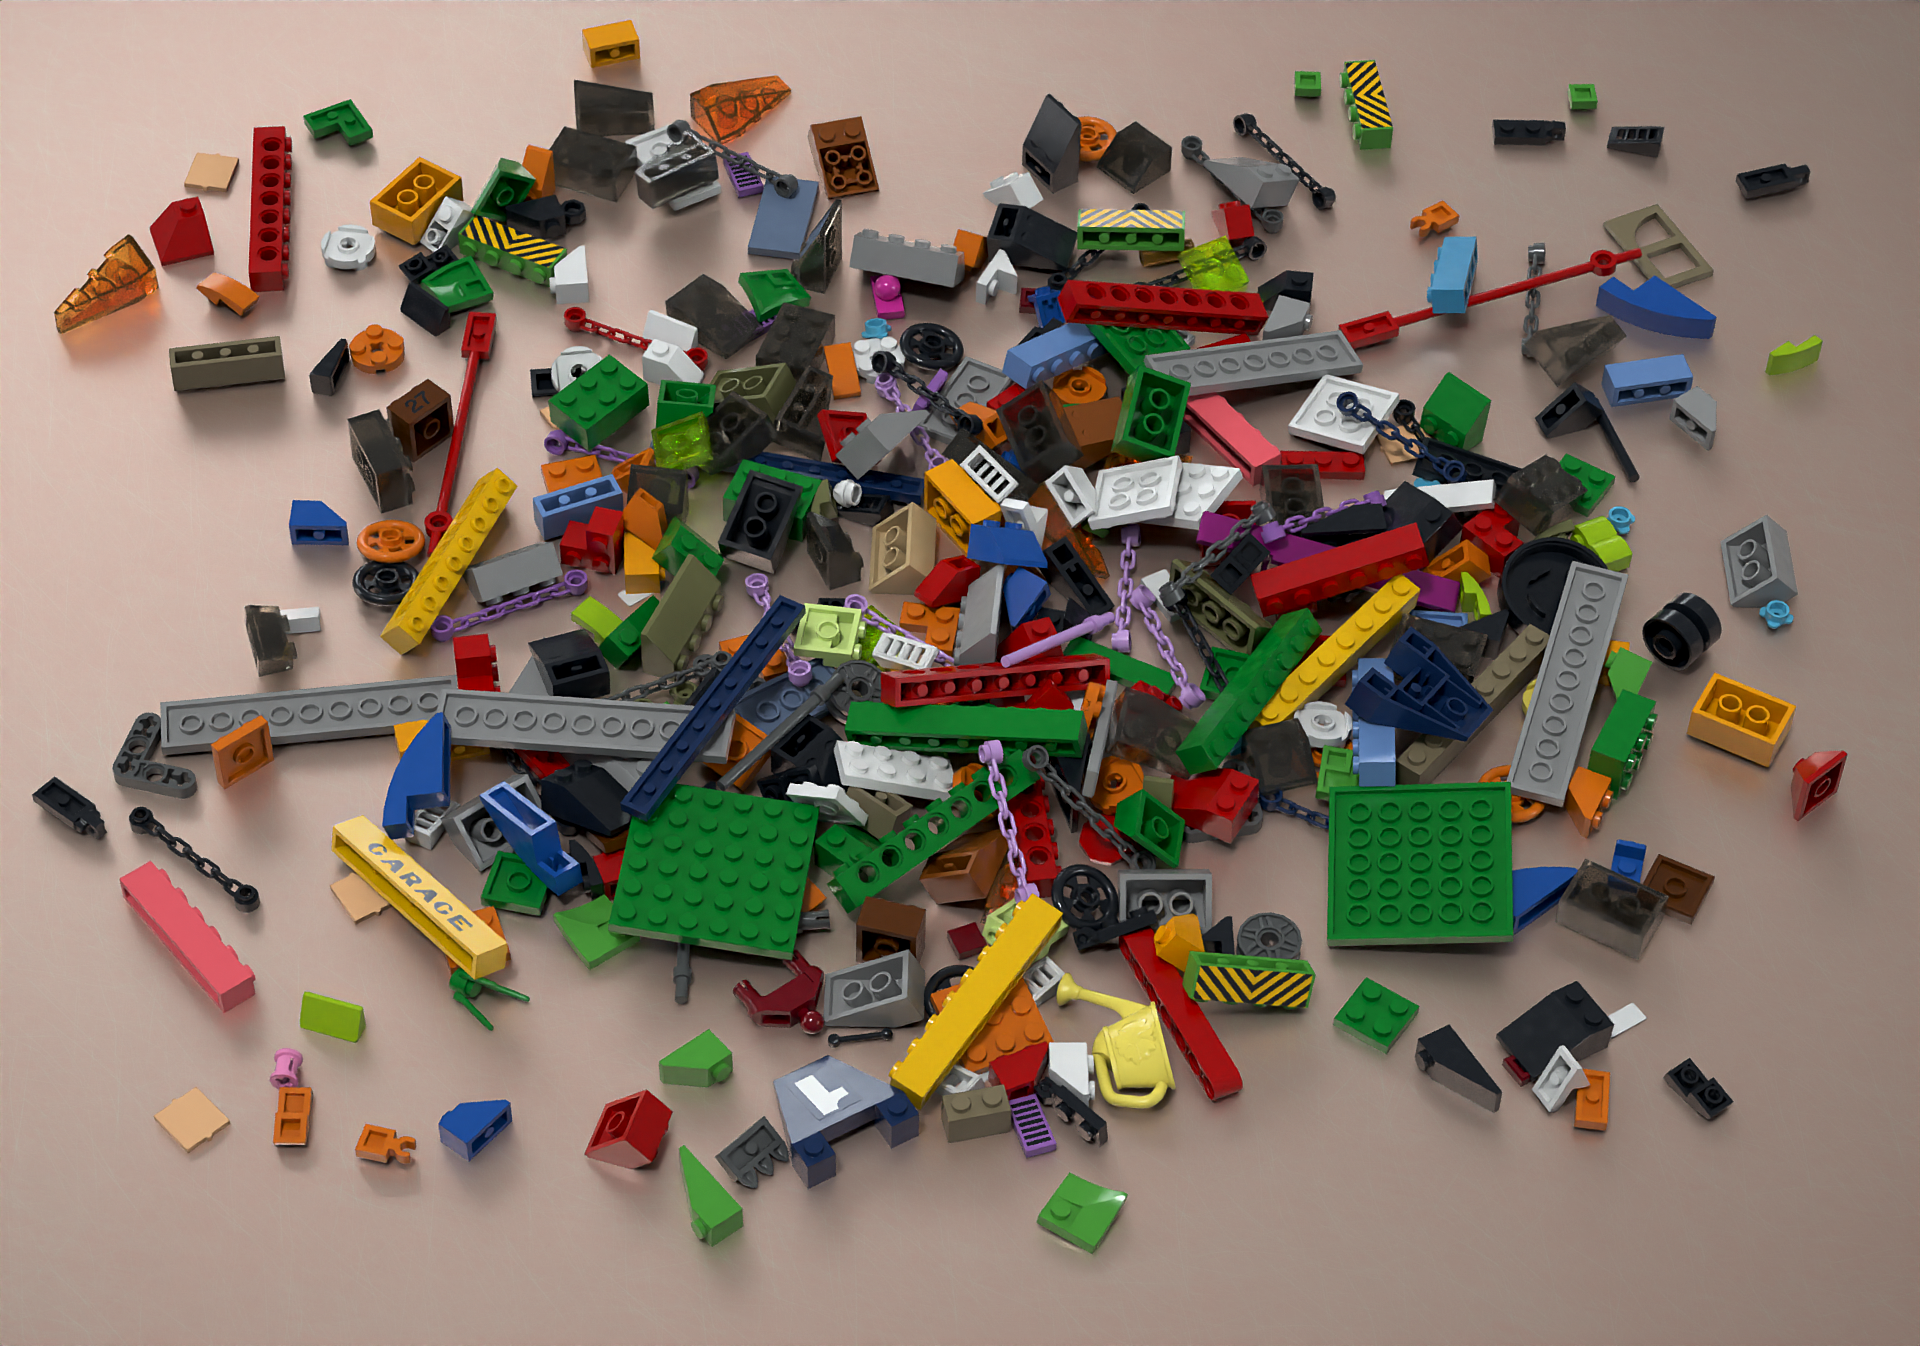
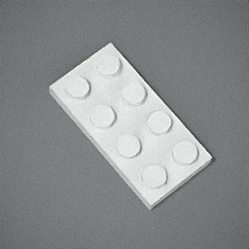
(654, 144)
(893, 770)

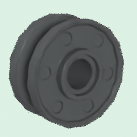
(858, 676)
(1272, 931)

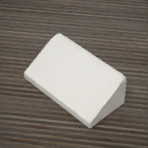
(670, 331)
(303, 619)

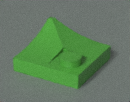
(1335, 771)
(588, 932)
(1081, 1212)

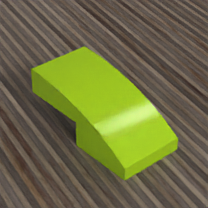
(1792, 358)
(1472, 597)
(595, 618)

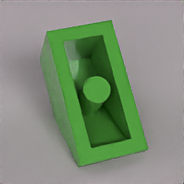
(1626, 671)
(697, 1062)

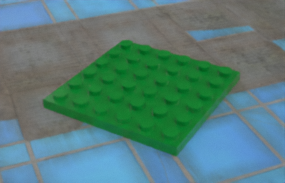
(1420, 864)
(717, 872)

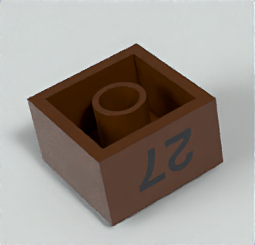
(422, 419)
(889, 929)

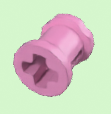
(286, 1068)

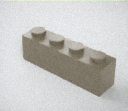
(226, 363)

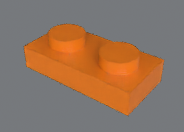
(1593, 1101)

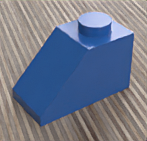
(316, 524)
(1024, 596)
(474, 1126)

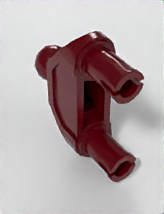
(789, 1003)

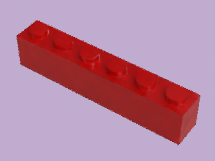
(1339, 570)

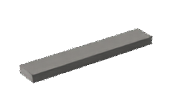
(1100, 739)

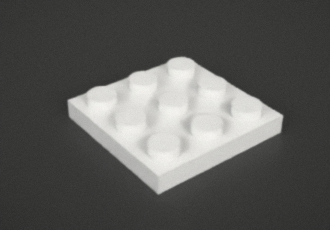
(1323, 422)
(1199, 490)
(1136, 492)

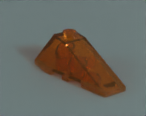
(730, 107)
(118, 283)
(1059, 527)

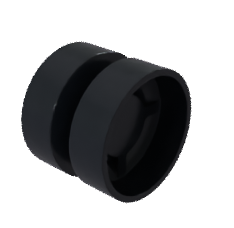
(1681, 631)

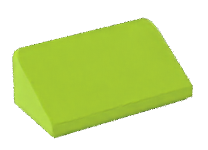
(332, 1017)

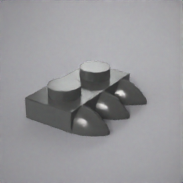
(751, 1151)

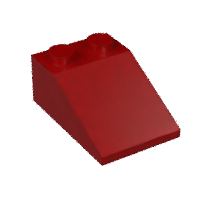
(1216, 801)

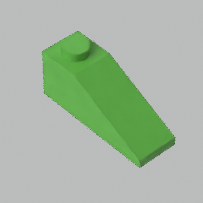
(710, 1205)

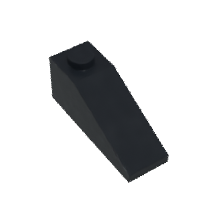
(1073, 578)
(1455, 1067)

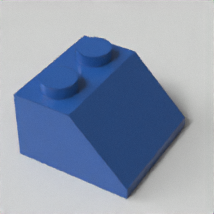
(1005, 545)

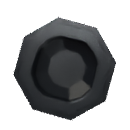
(574, 211)

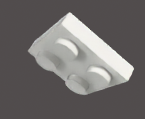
(833, 803)

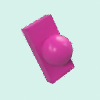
(887, 297)

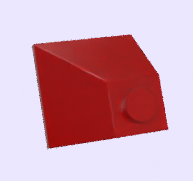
(181, 232)
(1028, 634)
(1815, 780)

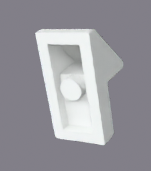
(996, 276)
(1029, 516)
(1559, 1079)

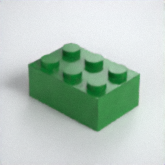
(599, 402)
(1150, 415)
(809, 484)
(1623, 739)

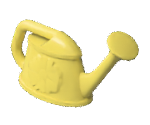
(1129, 1047)

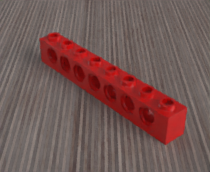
(269, 209)
(1162, 307)
(991, 680)
(1032, 825)

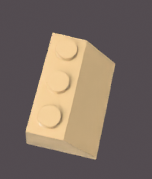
(902, 551)

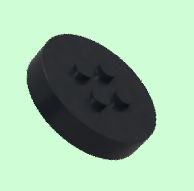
(1536, 579)

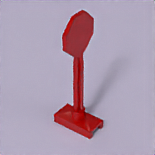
(1101, 849)

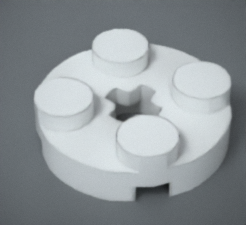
(339, 256)
(864, 351)
(568, 362)
(1336, 725)

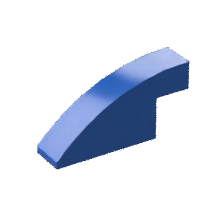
(1656, 308)
(419, 778)
(532, 837)
(1537, 892)

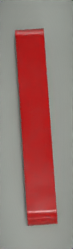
(1181, 1015)

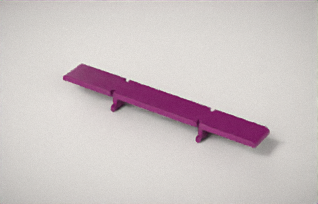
(1435, 591)

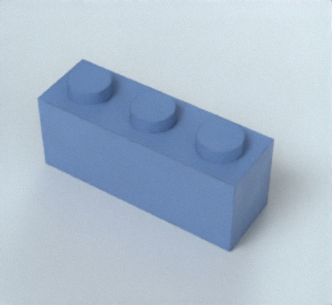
(1646, 380)
(576, 504)

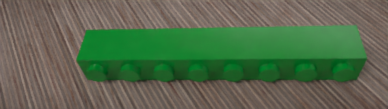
(1248, 691)
(966, 728)

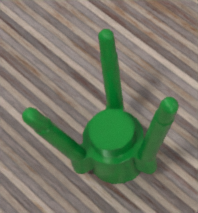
(466, 987)

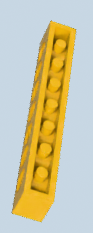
(448, 561)

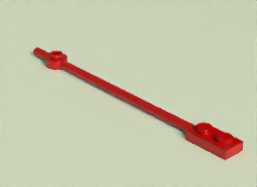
(1384, 326)
(475, 346)

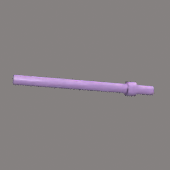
(1090, 625)

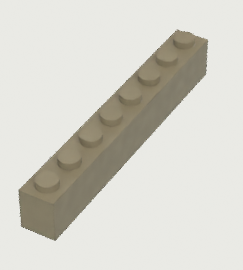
(1497, 686)

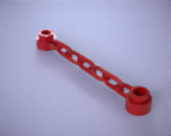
(576, 319)

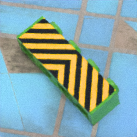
(1366, 104)
(1131, 230)
(510, 249)
(1248, 980)

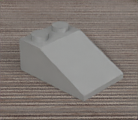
(1255, 181)
(877, 439)
(876, 993)

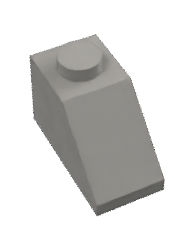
(1288, 319)
(1696, 416)

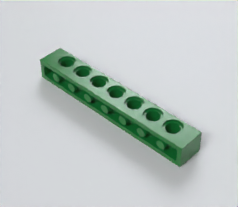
(852, 891)

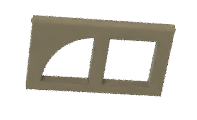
(1624, 230)

